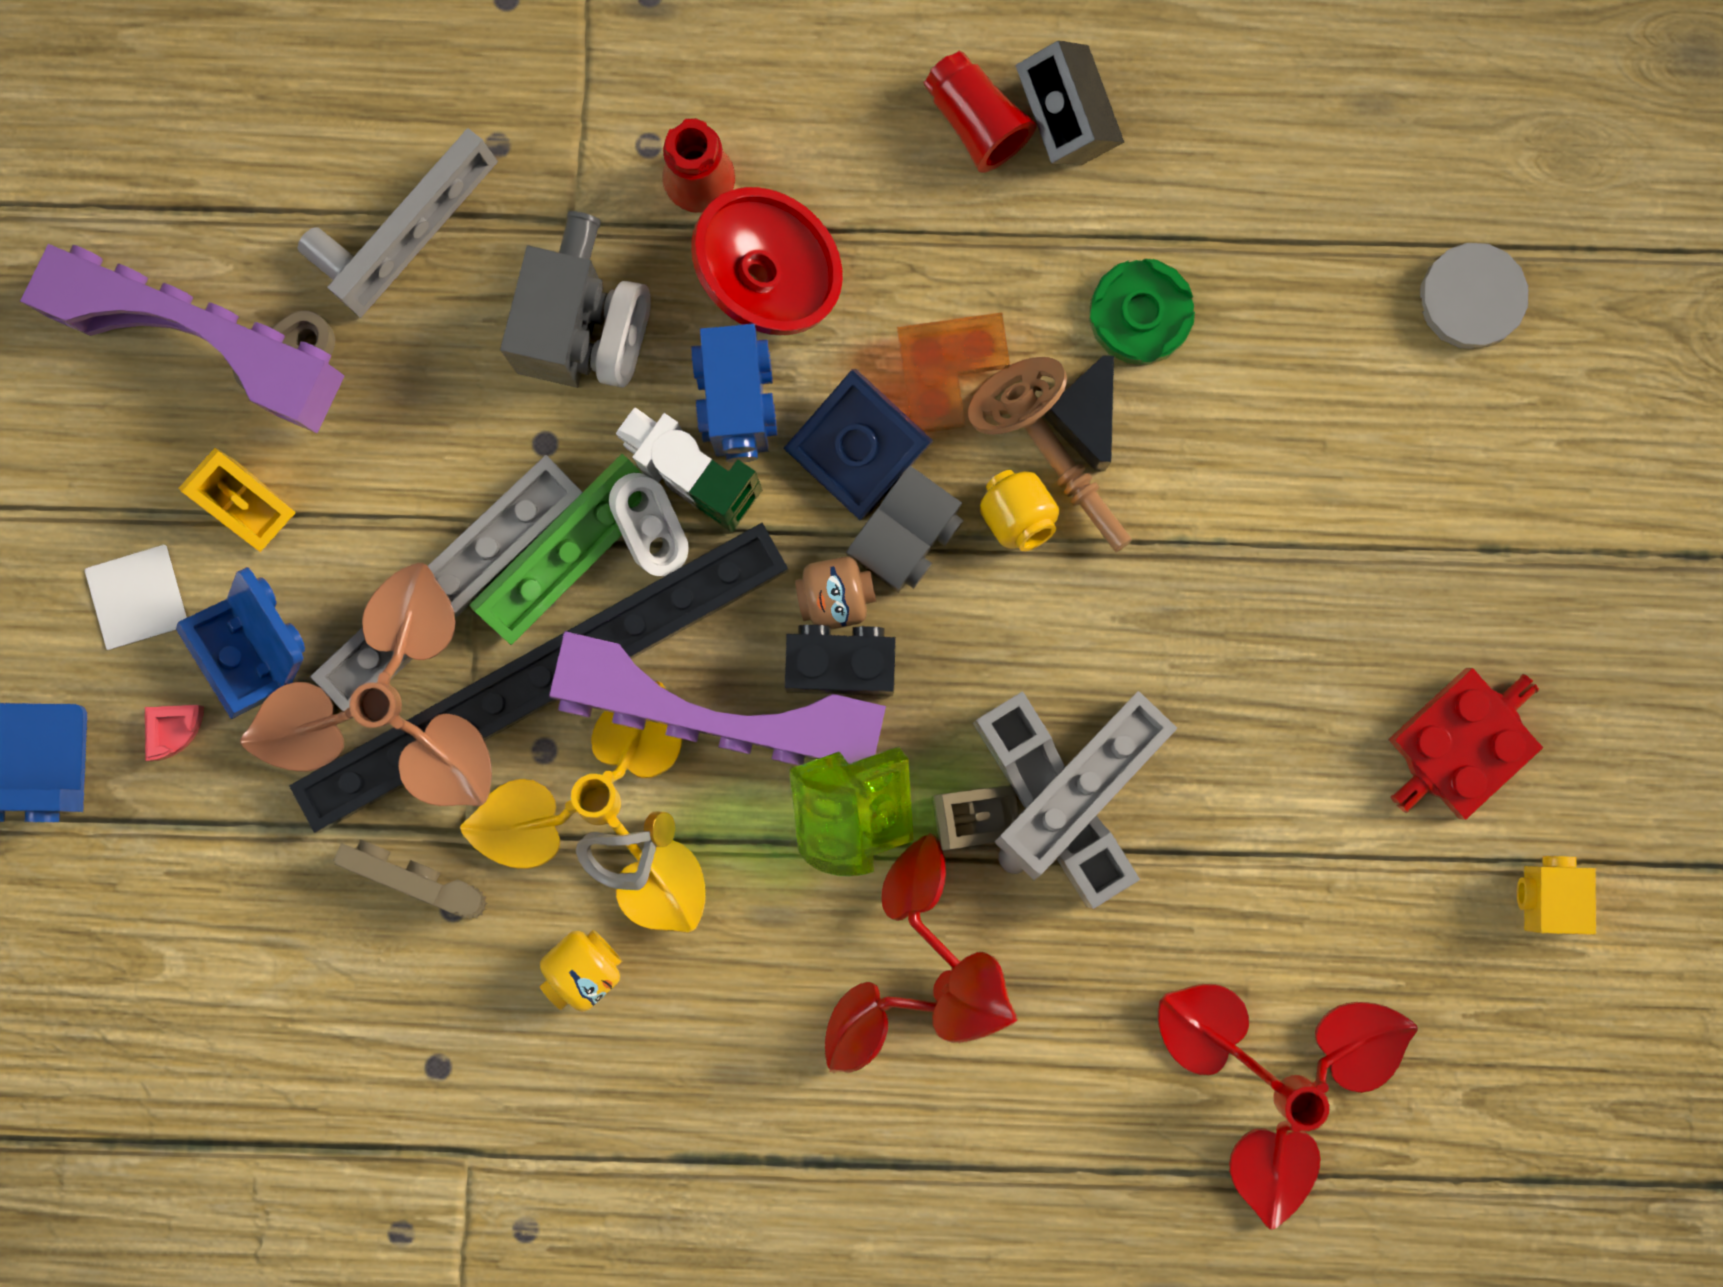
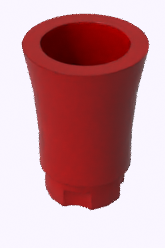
(978, 111)
(697, 181)

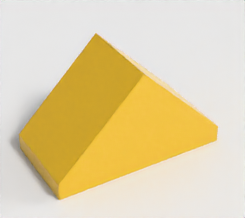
(237, 499)

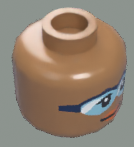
(835, 593)

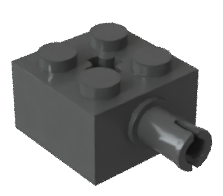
(556, 307)

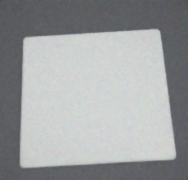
(135, 596)

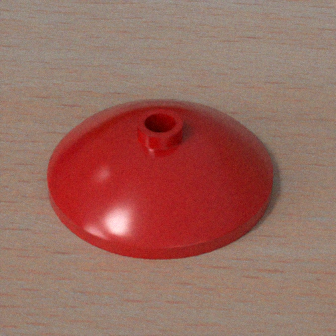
(779, 245)

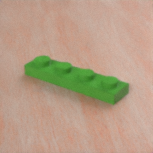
(555, 557)

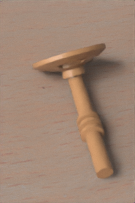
(1027, 412)

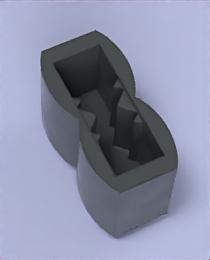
(905, 530)

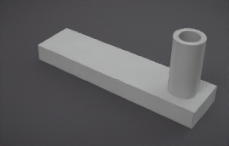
(364, 277)
(1083, 787)

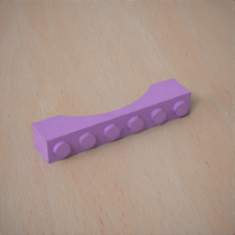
(94, 300)
(605, 678)

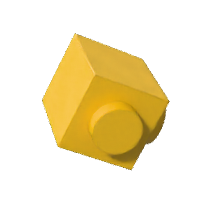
(1558, 897)

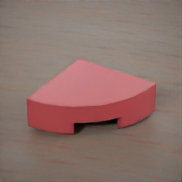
(170, 729)

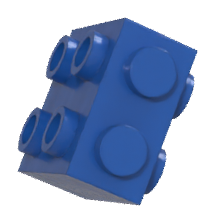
(732, 372)

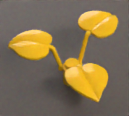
(520, 823)

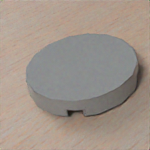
(1474, 295)

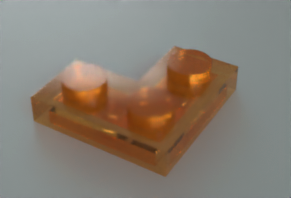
(935, 357)

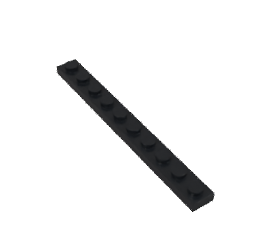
(526, 682)

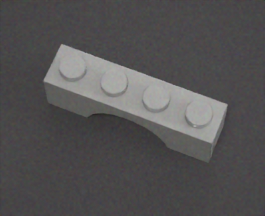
(1030, 764)

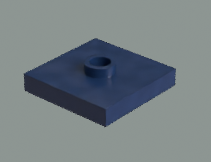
(858, 444)

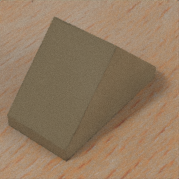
(974, 816)

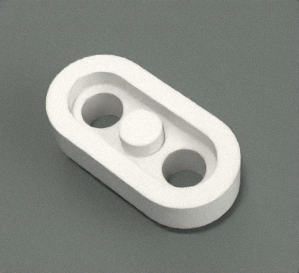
(626, 320)
(648, 521)

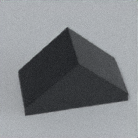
(1086, 414)

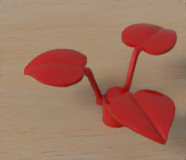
(968, 999)
(1280, 1168)

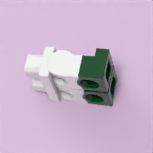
(672, 454)

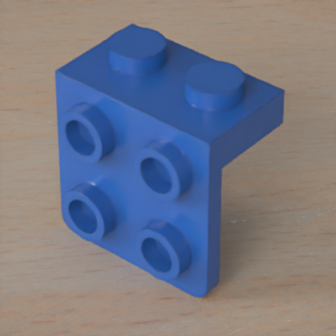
(243, 645)
(42, 759)

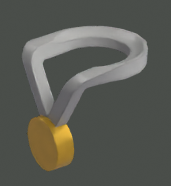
(658, 832)

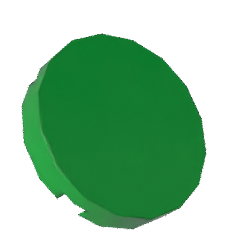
(1142, 311)

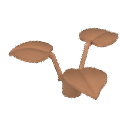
(444, 764)

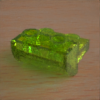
(851, 810)

